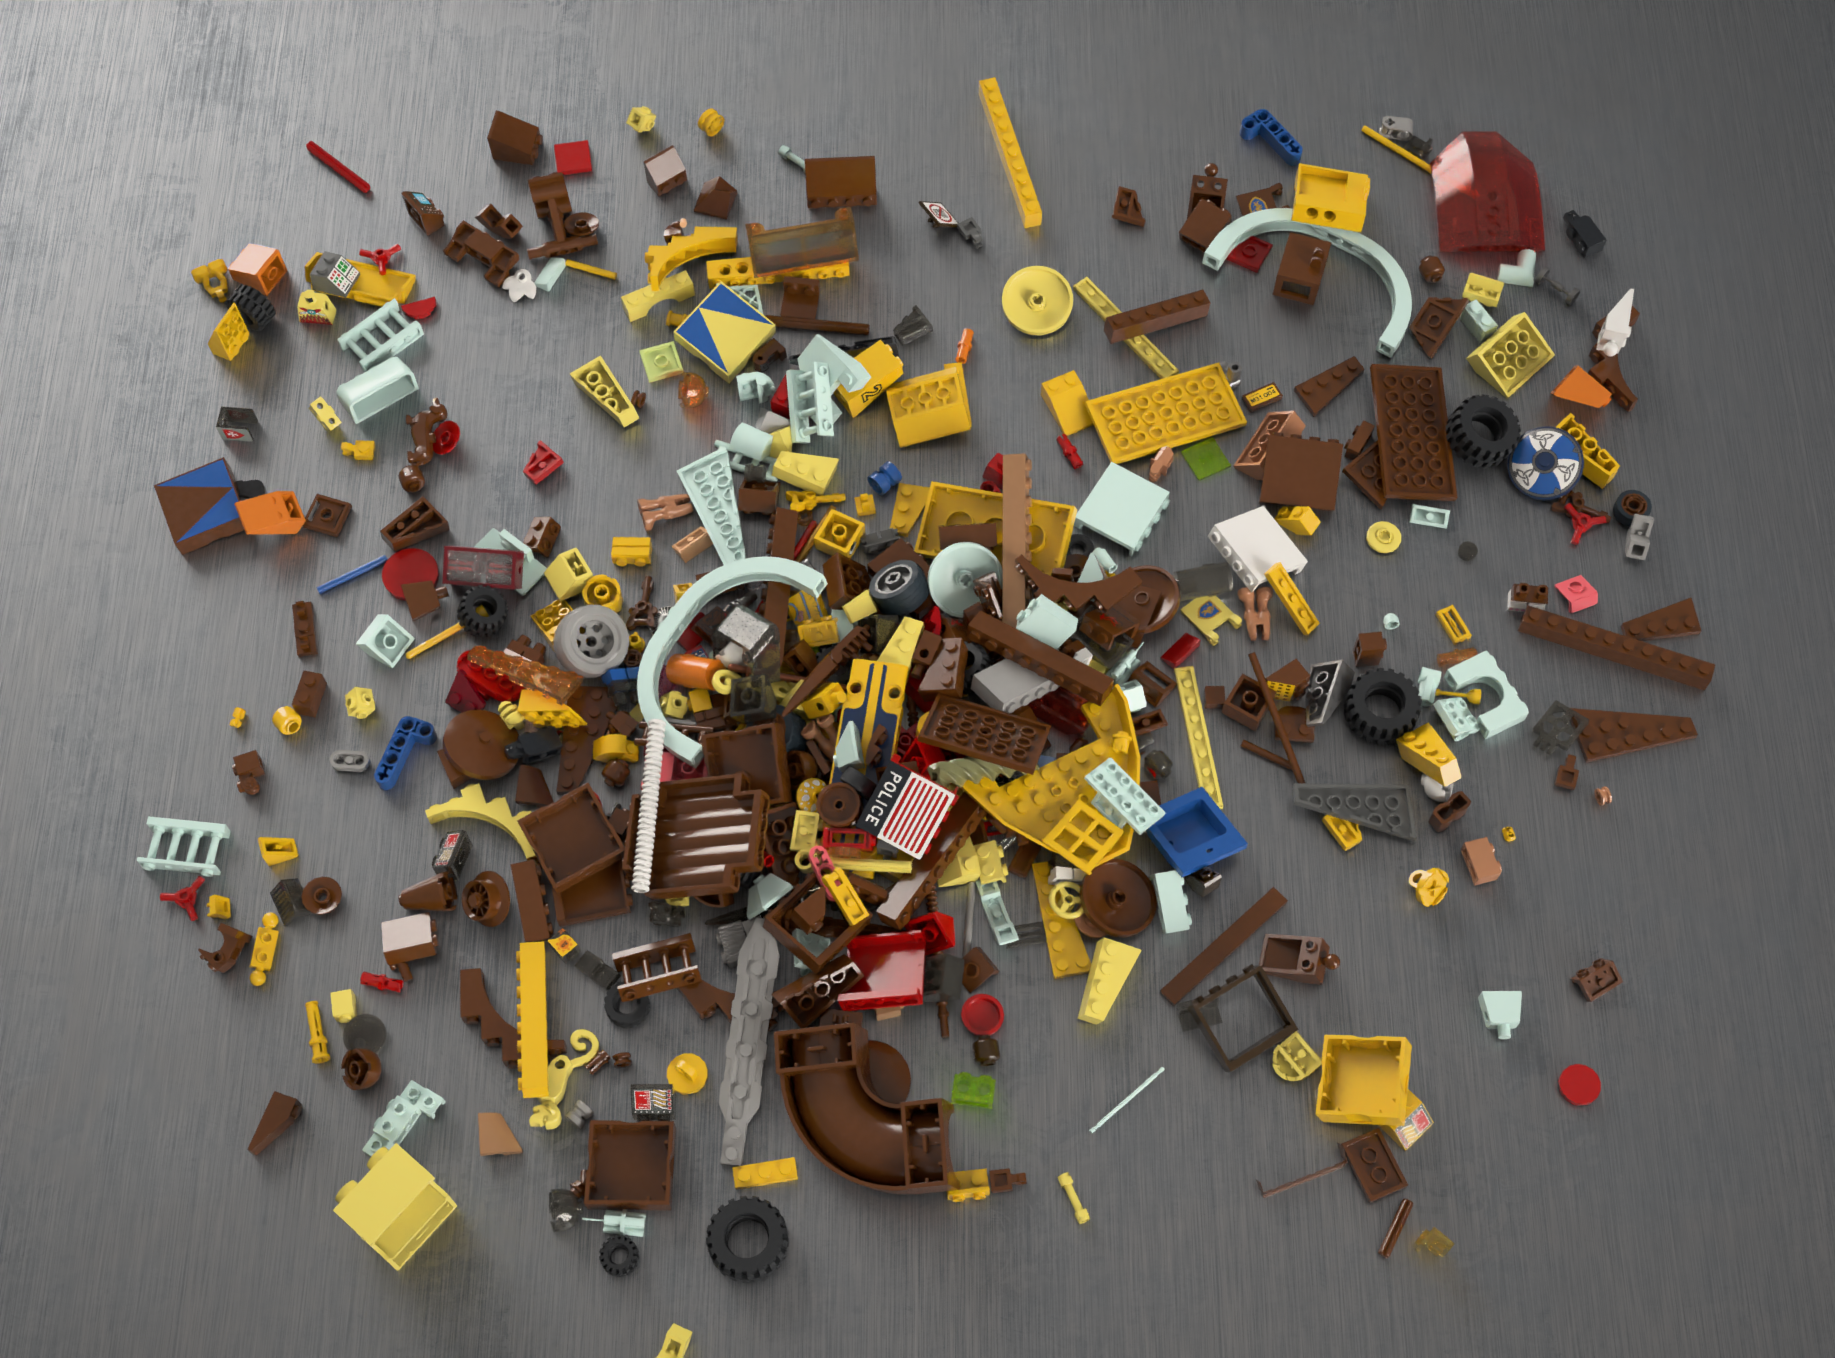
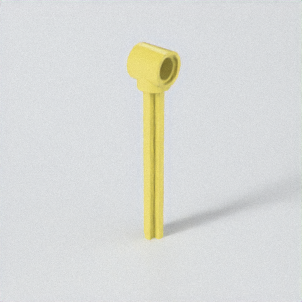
(856, 864)

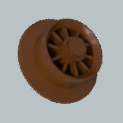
(486, 899)

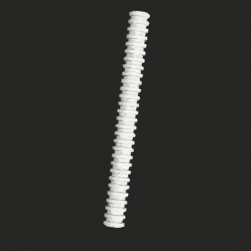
(648, 806)

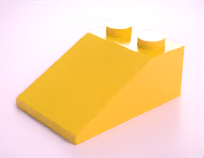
(1066, 402)

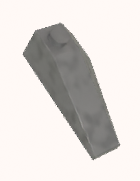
(1326, 689)

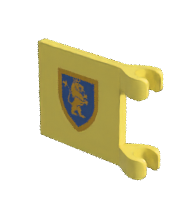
(1208, 614)

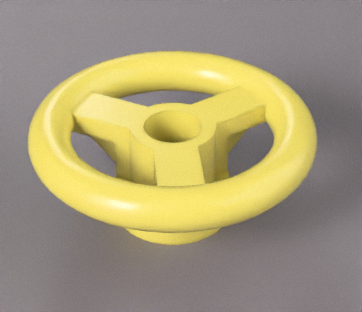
(1064, 907)

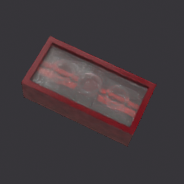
(483, 567)

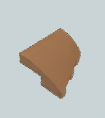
(496, 1136)

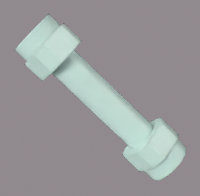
(785, 153)

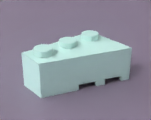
(1171, 901)

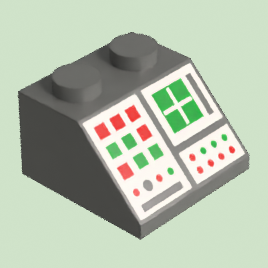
(333, 275)

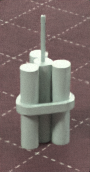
(1124, 667)
(622, 1222)

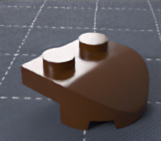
(1295, 724)

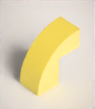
(675, 1342)

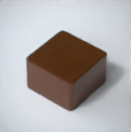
(1214, 697)

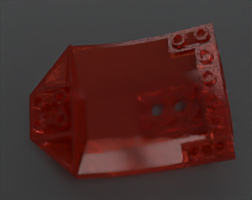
(1462, 179)

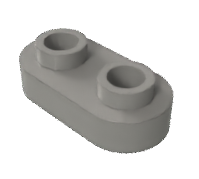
(350, 759)

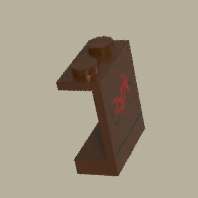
(1104, 626)

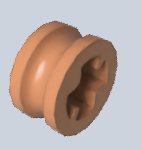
(1603, 796)

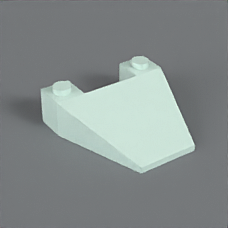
(841, 366)

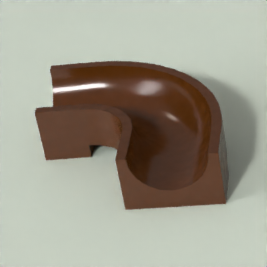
(850, 1124)

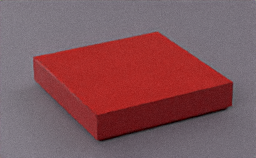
(573, 157)
(1250, 253)

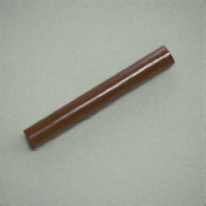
(1266, 754)

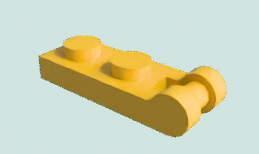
(845, 896)

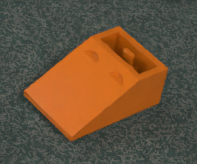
(271, 513)

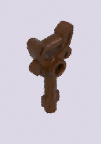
(1578, 503)
(643, 608)

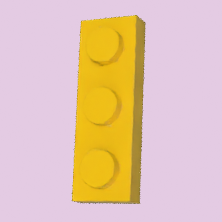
(765, 1173)

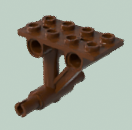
(552, 201)

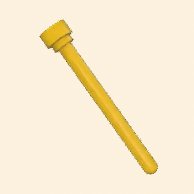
(441, 636)

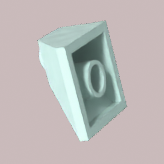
(849, 749)
(765, 893)

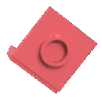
(1578, 593)

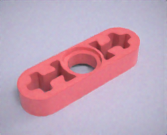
(828, 865)

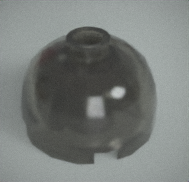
(564, 1209)

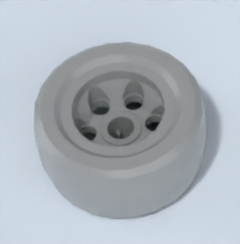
(610, 626)

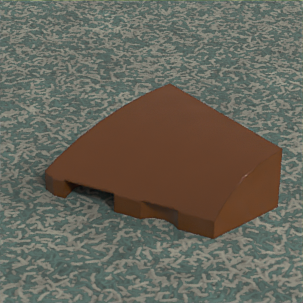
(532, 787)

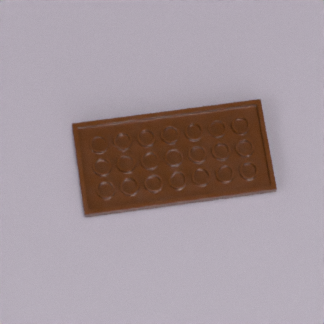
(1412, 432)

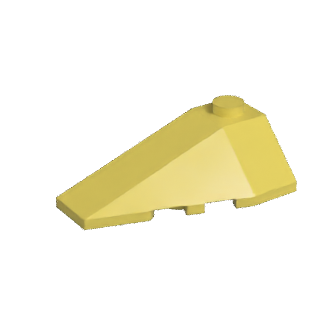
(963, 869)

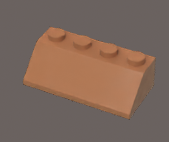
(1253, 456)

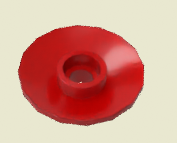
(447, 436)

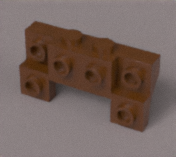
(483, 248)

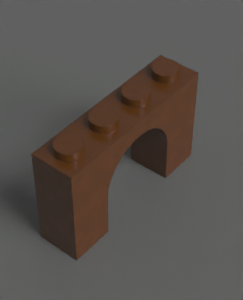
(903, 551)

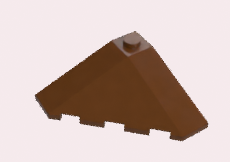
(779, 841)

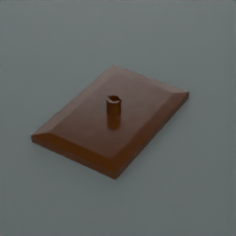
(984, 733)

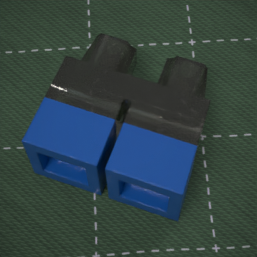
(622, 683)

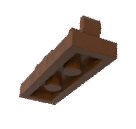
(304, 628)

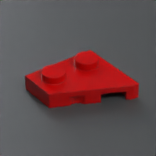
(542, 463)

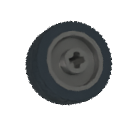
(899, 588)

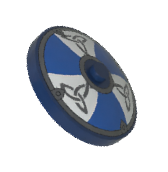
(1546, 463)

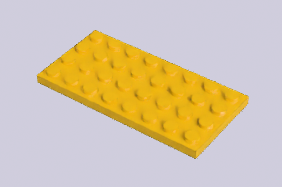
(1165, 413)

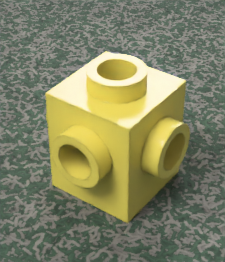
(641, 119)
(359, 702)
(673, 705)

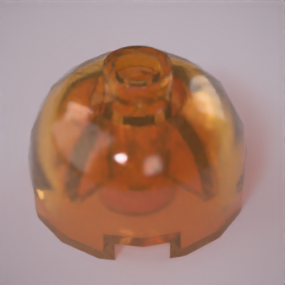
(692, 390)

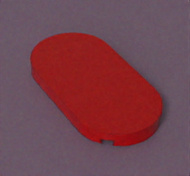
(488, 681)

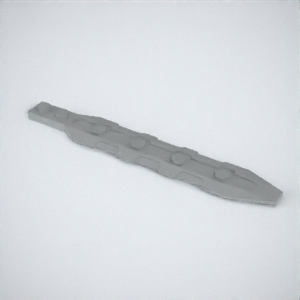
(747, 1040)

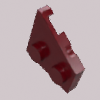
(464, 695)

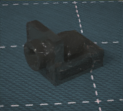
(1419, 147)

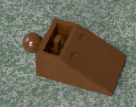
(1208, 191)
(1297, 958)

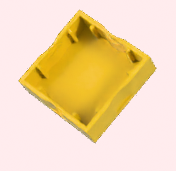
(1364, 1080)

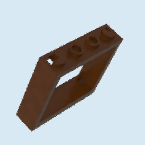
(785, 904)

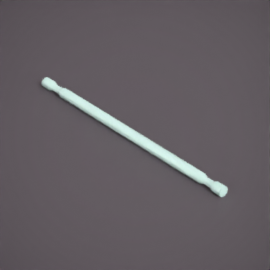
(1126, 1100)

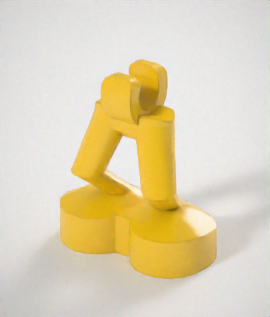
(214, 269)

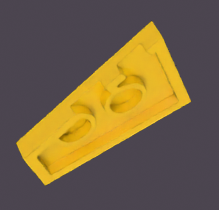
(908, 507)

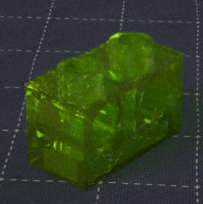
(972, 1096)

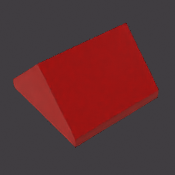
(937, 930)

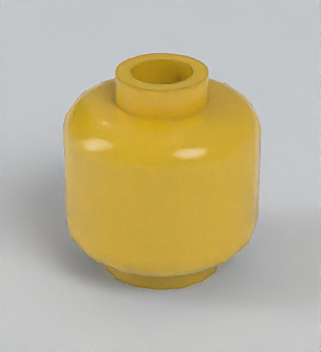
(287, 720)

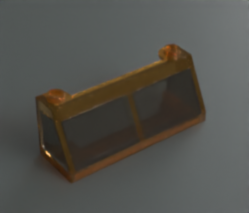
(802, 245)

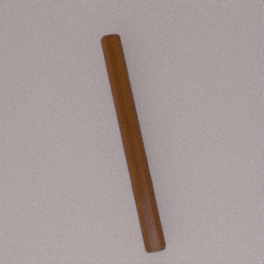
(816, 324)

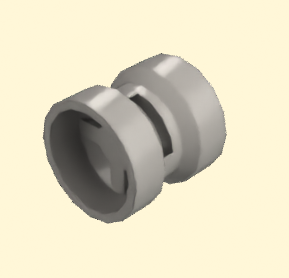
(579, 1114)

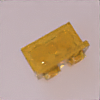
(1437, 1242)

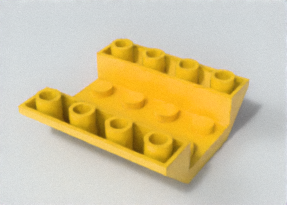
(927, 407)

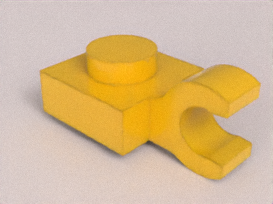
(361, 450)

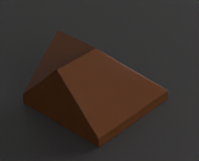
(716, 198)

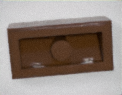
(1149, 722)

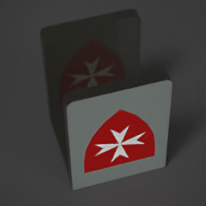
(234, 414)

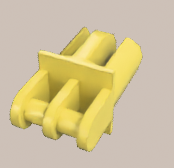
(510, 715)

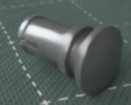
(746, 600)

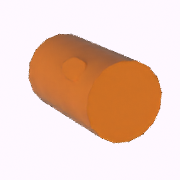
(693, 671)

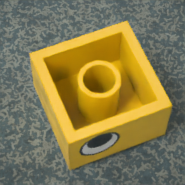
(839, 534)

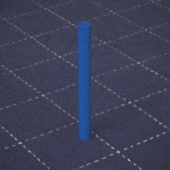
(352, 574)

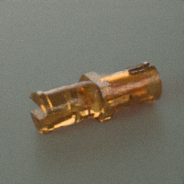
(1456, 656)

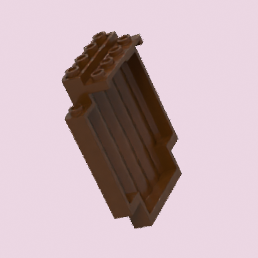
(702, 836)

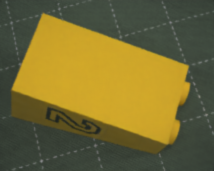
(883, 370)

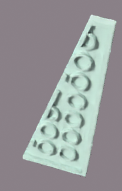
(714, 498)

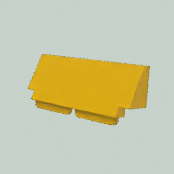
(372, 286)

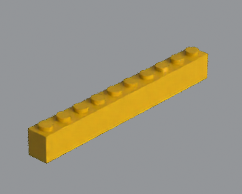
(1010, 153)

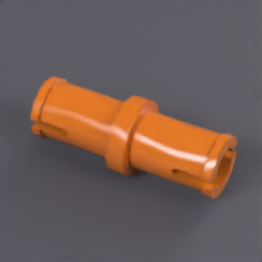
(964, 345)

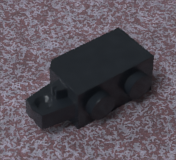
(1584, 233)
(535, 745)

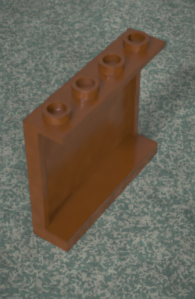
(1301, 471)
(594, 897)

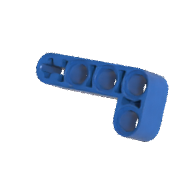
(1281, 141)
(401, 753)

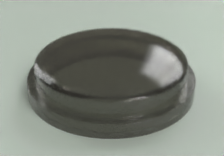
(365, 1032)

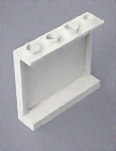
(1254, 545)

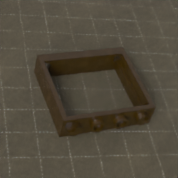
(1282, 1013)

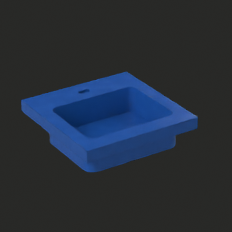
(1194, 833)

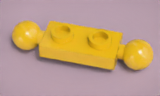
(264, 949)

